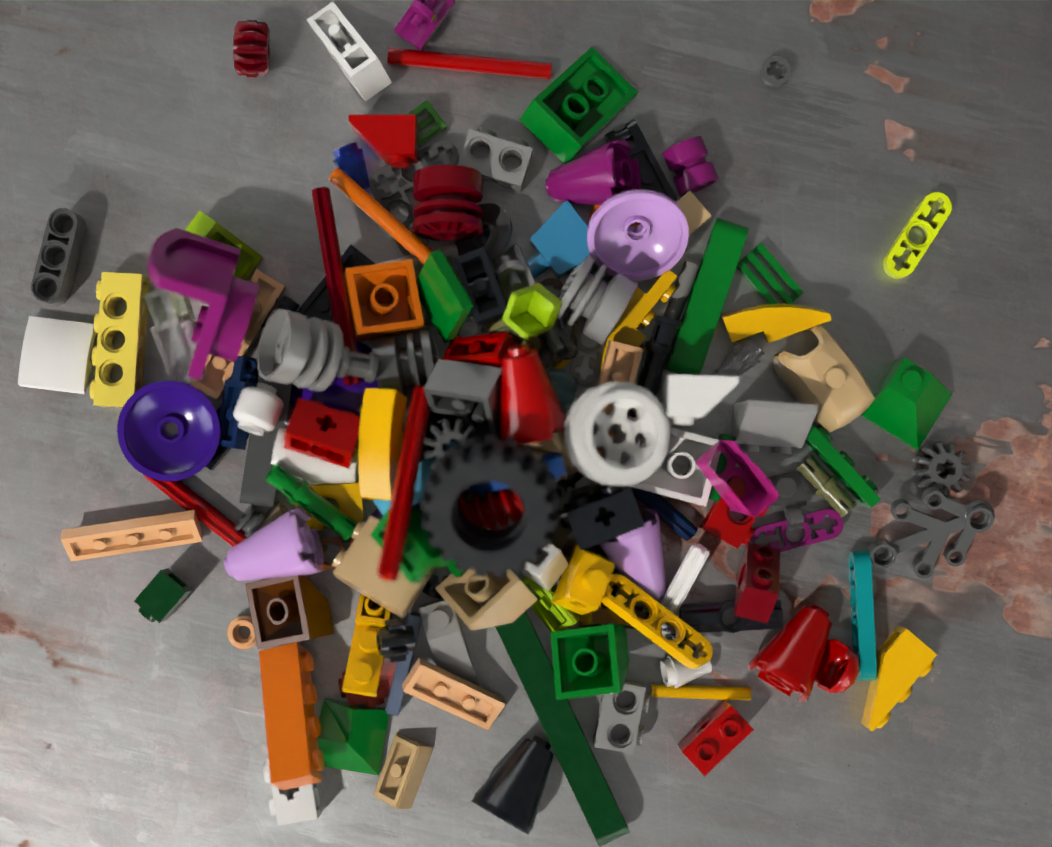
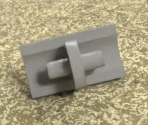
(513, 271)

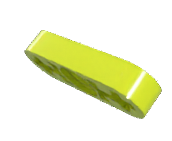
(937, 220)

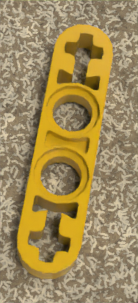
(652, 626)

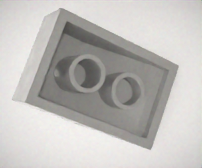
(771, 425)

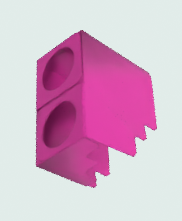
(753, 501)

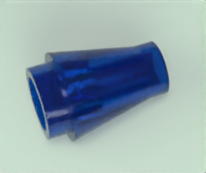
(353, 163)

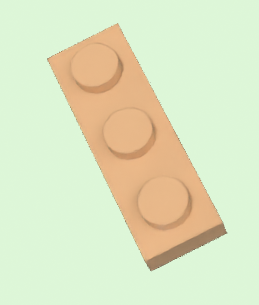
(453, 694)

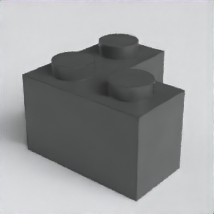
(467, 392)

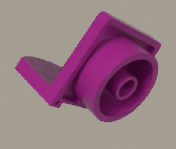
(205, 272)

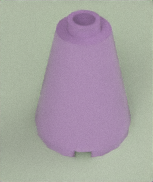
(277, 550)
(640, 556)

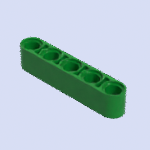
(707, 297)

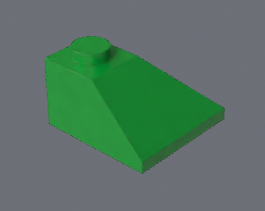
(907, 402)
(589, 661)

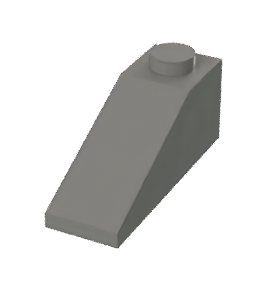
(447, 639)

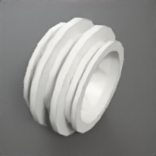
(588, 427)

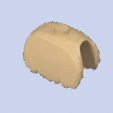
(826, 379)

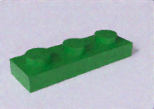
(841, 466)

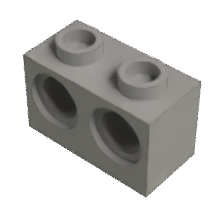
(492, 167)
(612, 714)

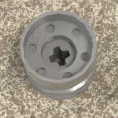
(595, 299)
(299, 350)

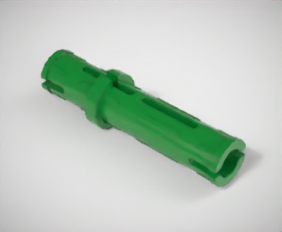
(304, 496)

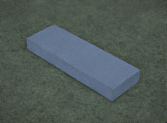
(402, 669)

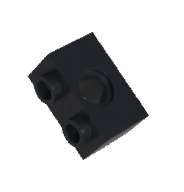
(481, 285)

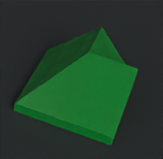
(352, 736)

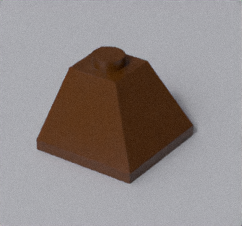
(287, 611)

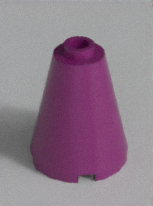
(595, 175)

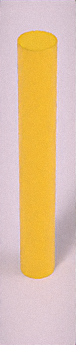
(701, 692)

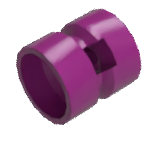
(690, 165)

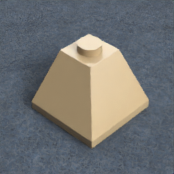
(487, 599)

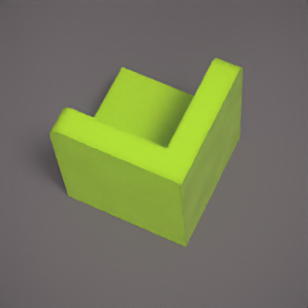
(532, 311)

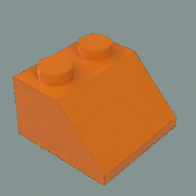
(383, 299)

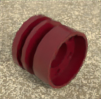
(448, 202)

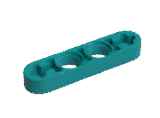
(862, 613)

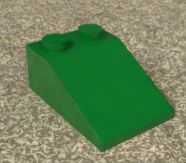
(578, 105)

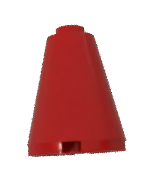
(528, 398)
(795, 653)

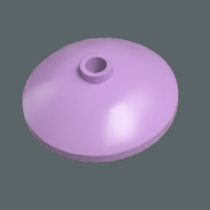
(643, 249)

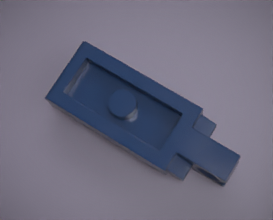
(243, 376)

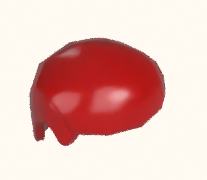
(837, 667)

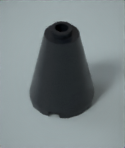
(518, 784)

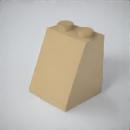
(359, 570)

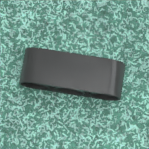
(52, 242)

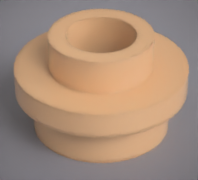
(234, 635)

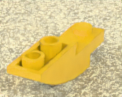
(640, 313)
(364, 660)

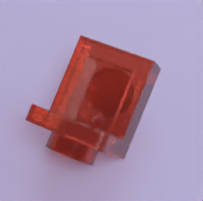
(369, 701)

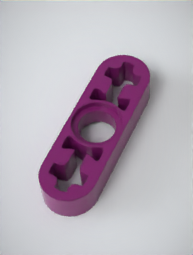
(820, 534)

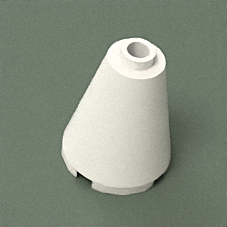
(311, 468)

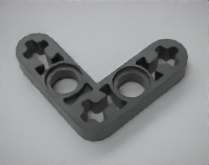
(397, 195)

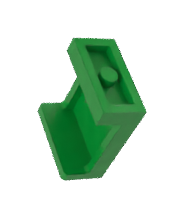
(417, 553)

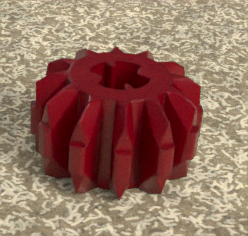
(251, 48)

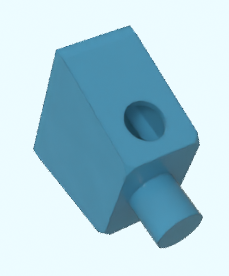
(559, 243)

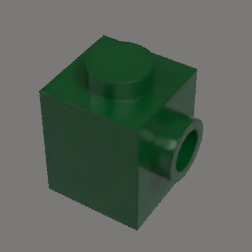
(162, 596)

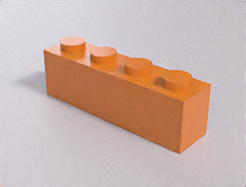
(290, 716)

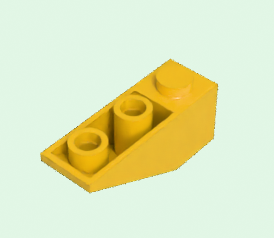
(899, 665)

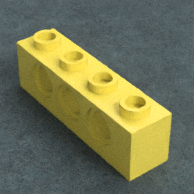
(107, 324)

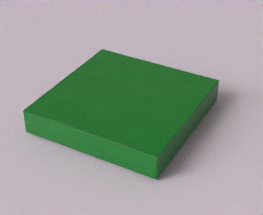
(443, 296)

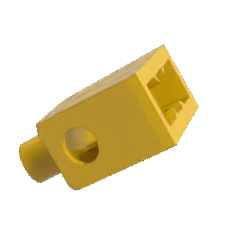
(583, 581)

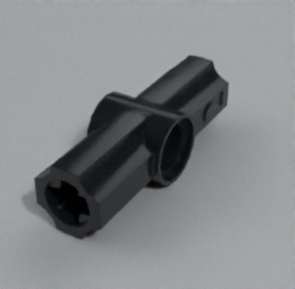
(708, 617)

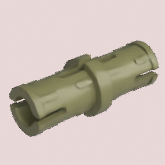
(826, 486)

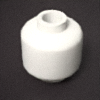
(258, 409)

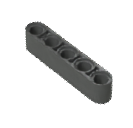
(259, 456)

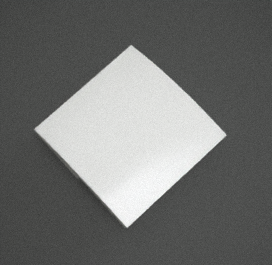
(56, 355)

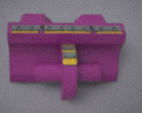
(422, 21)

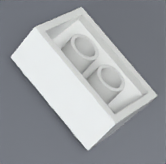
(692, 396)
(678, 473)

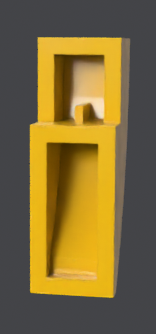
(772, 320)
(380, 442)

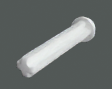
(683, 581)

